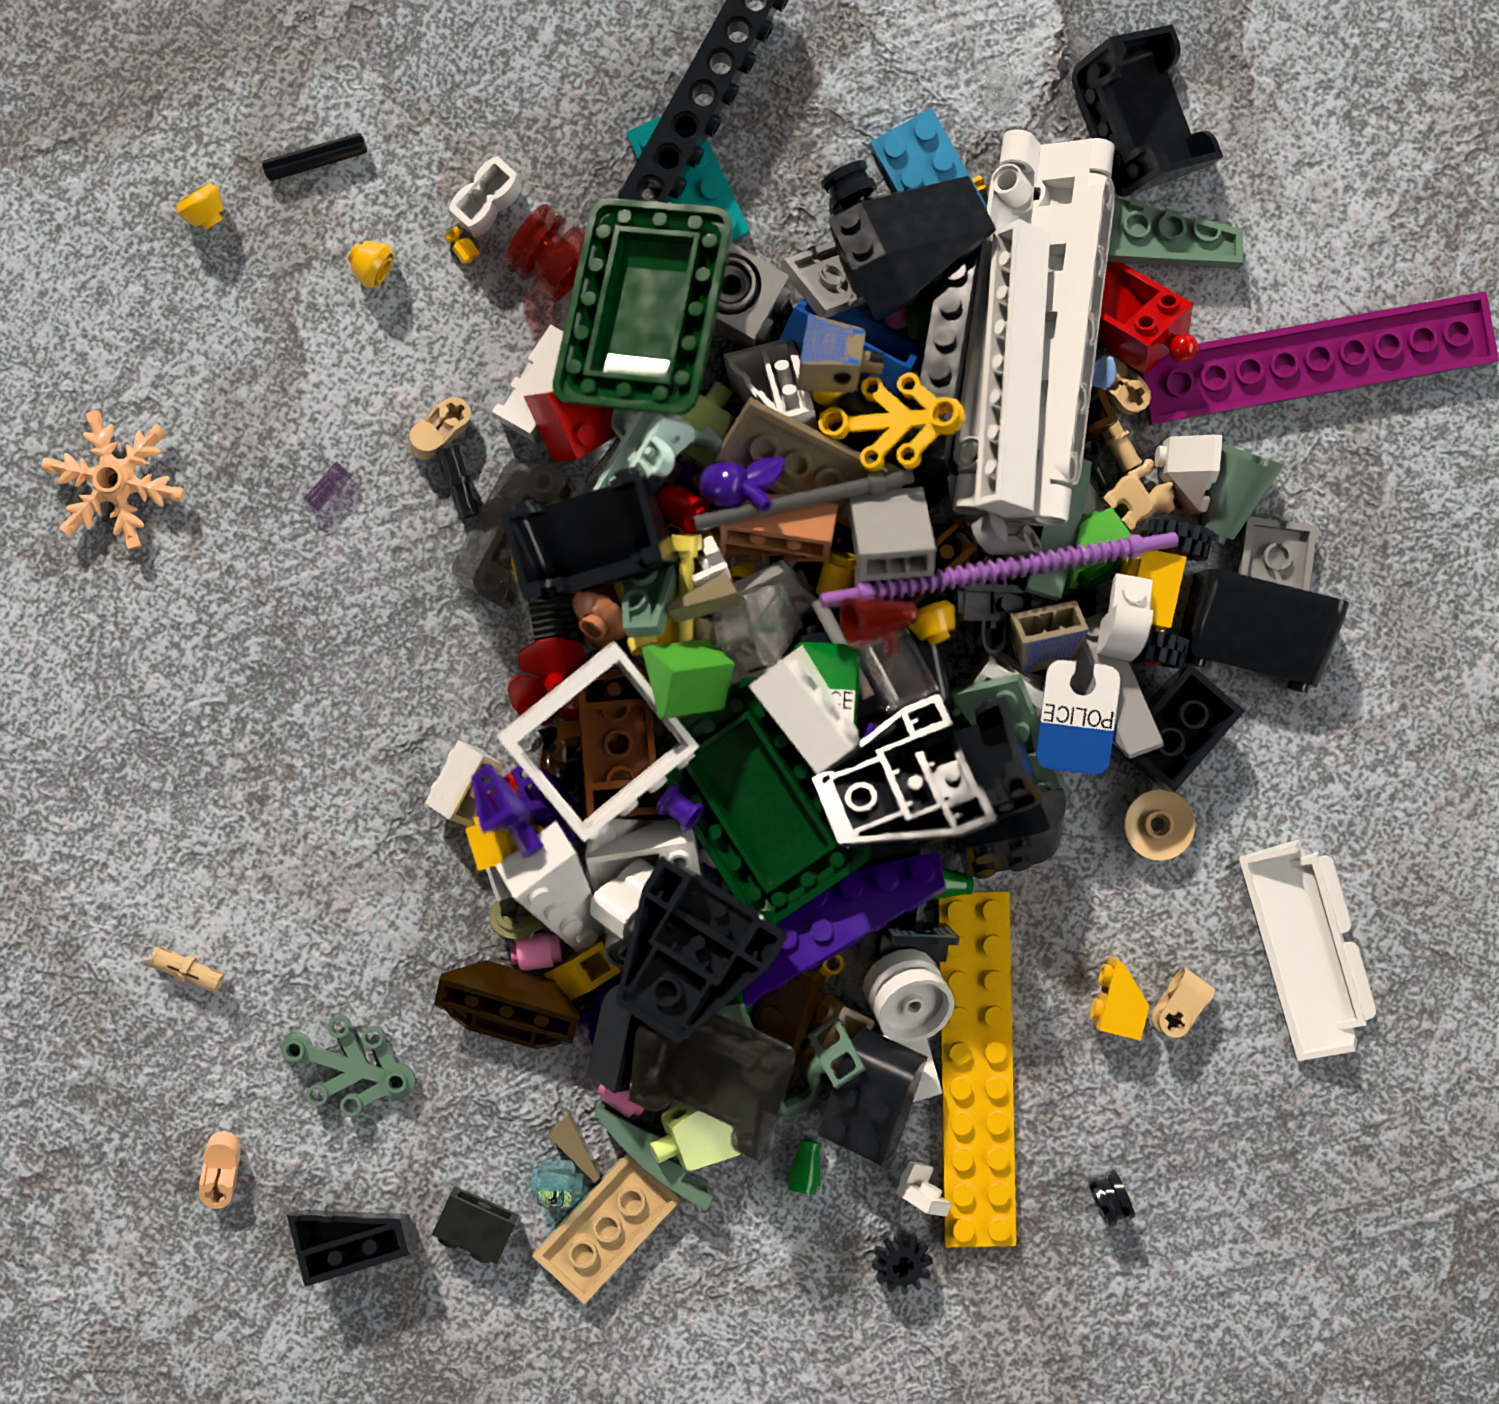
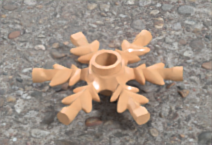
(102, 477)

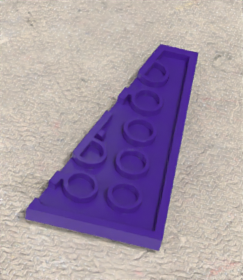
(847, 913)

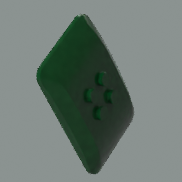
(643, 306)
(759, 807)

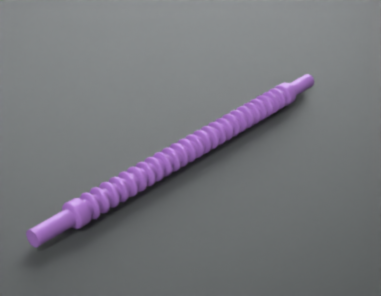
(1133, 546)

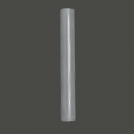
(835, 635)

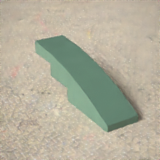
(1053, 537)
(635, 1138)

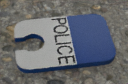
(1077, 728)

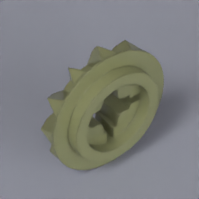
(502, 920)

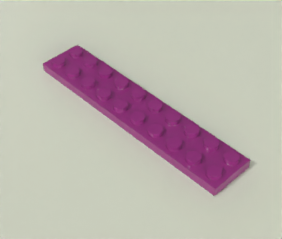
(1323, 358)

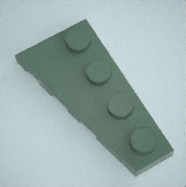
(1166, 238)
(971, 697)

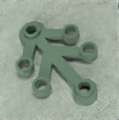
(353, 1067)

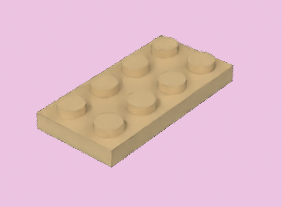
(605, 1228)

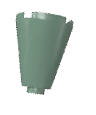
(1237, 491)

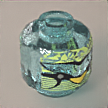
(556, 1183)

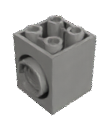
(760, 295)

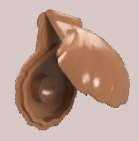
(600, 616)

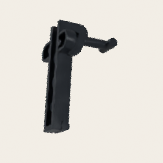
(993, 603)

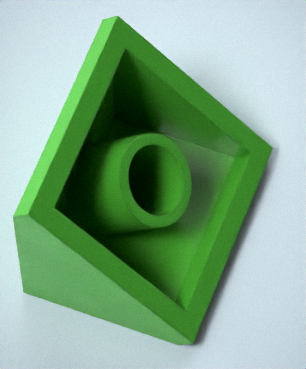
(688, 677)

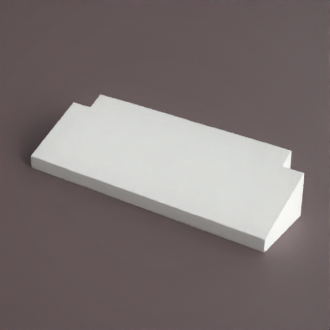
(1312, 966)

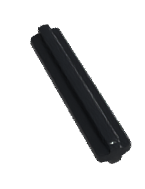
(314, 156)

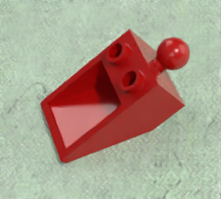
(1144, 320)

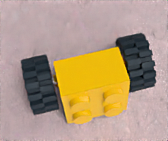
(1166, 571)

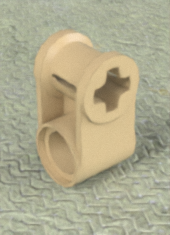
(1185, 1000)

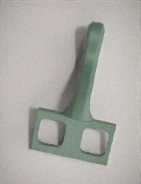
(822, 1063)

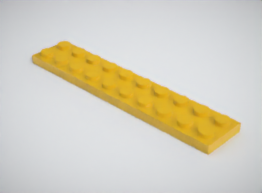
(978, 1073)

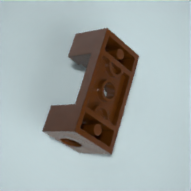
(608, 708)

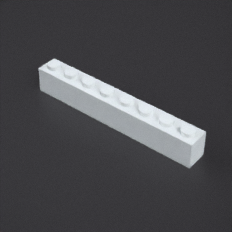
(1012, 370)

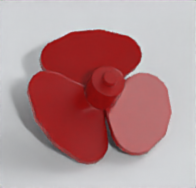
(551, 662)

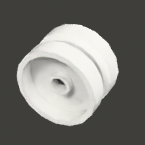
(908, 996)

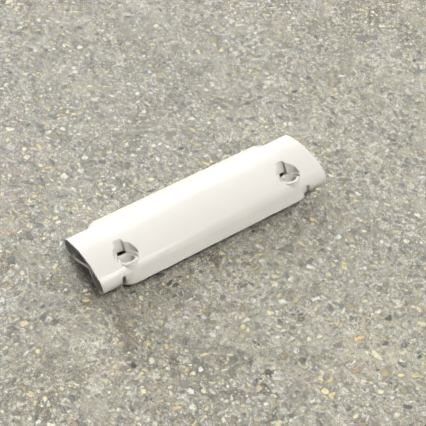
(1078, 214)

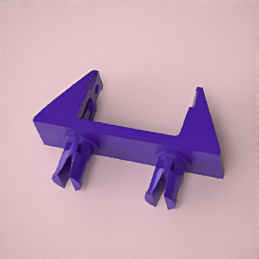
(515, 814)

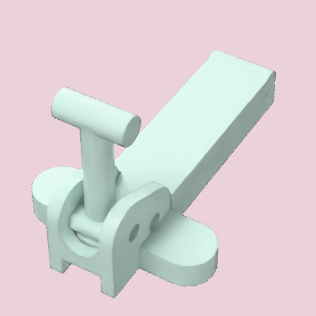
(652, 443)

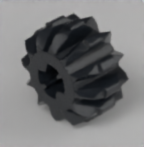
(914, 1267)

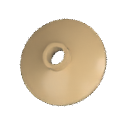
(1176, 827)

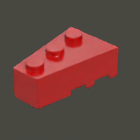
(568, 428)

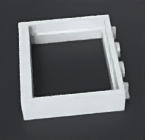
(625, 799)

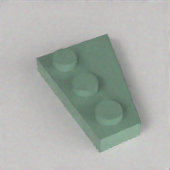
(646, 600)

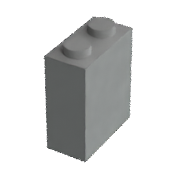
(892, 535)

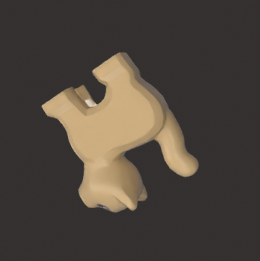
(1134, 498)

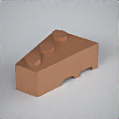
(794, 534)

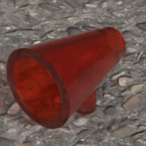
(872, 619)

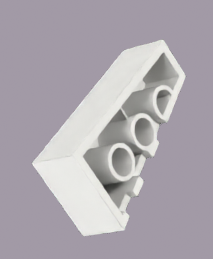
(554, 889)

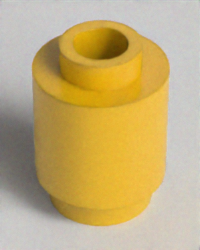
(836, 573)

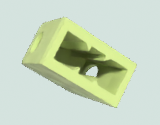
(710, 414)
(693, 1138)

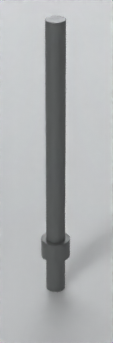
(874, 483)

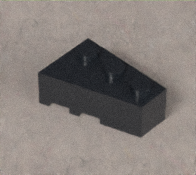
(346, 1242)

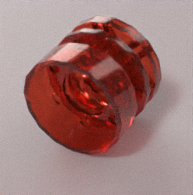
(546, 250)

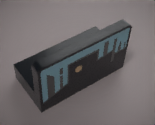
(924, 937)

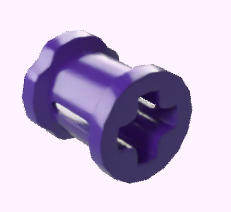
(679, 808)

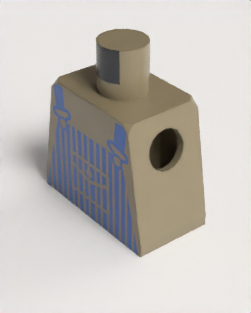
(835, 357)
(1046, 635)

